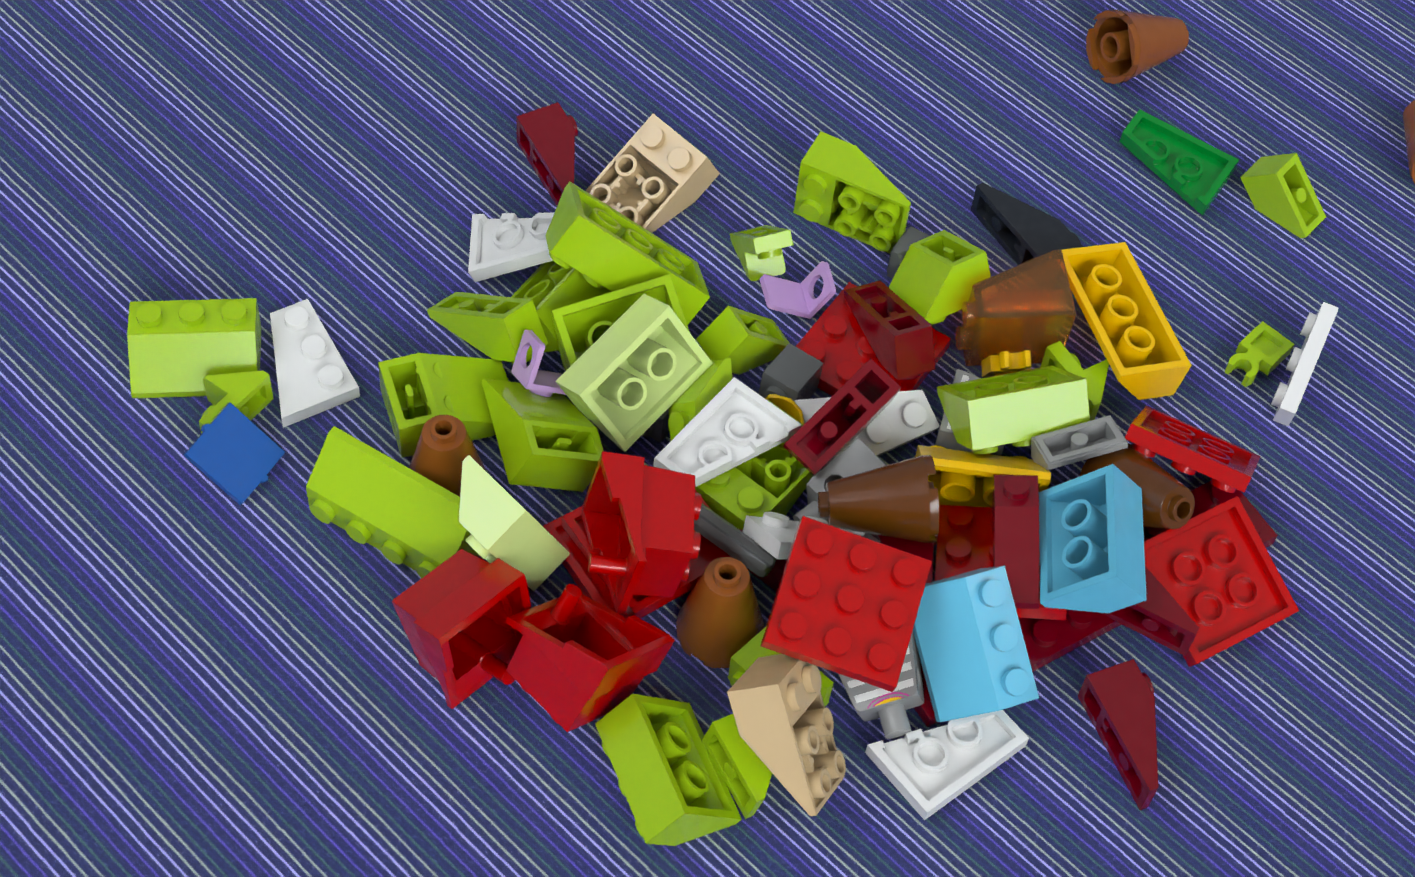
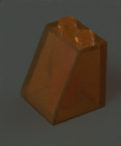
(1018, 311)

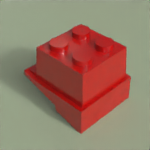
(640, 527)
(459, 620)
(582, 656)

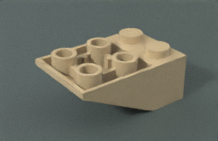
(654, 176)
(789, 728)

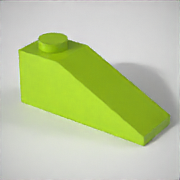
(489, 322)

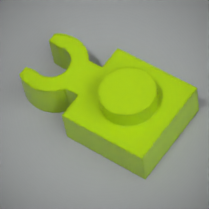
(1260, 350)

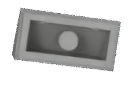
(1077, 443)

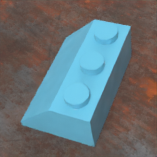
(1092, 543)
(972, 645)

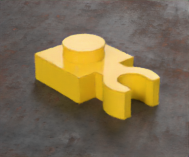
(1006, 363)

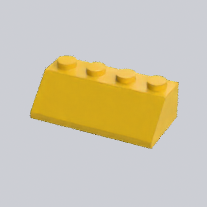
(1126, 319)

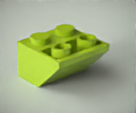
(939, 275)

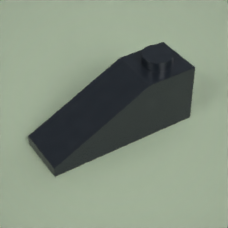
(1020, 227)

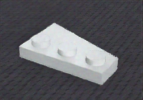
(307, 365)
(901, 422)

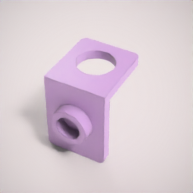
(798, 297)
(530, 377)

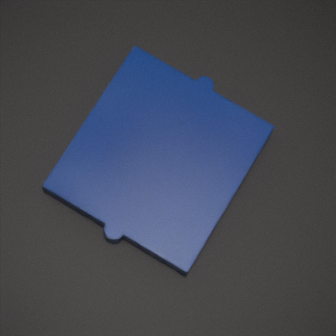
(234, 453)

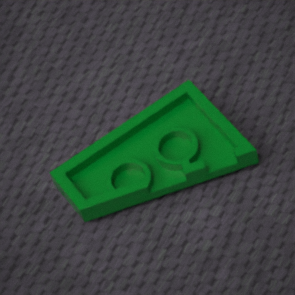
(1179, 159)

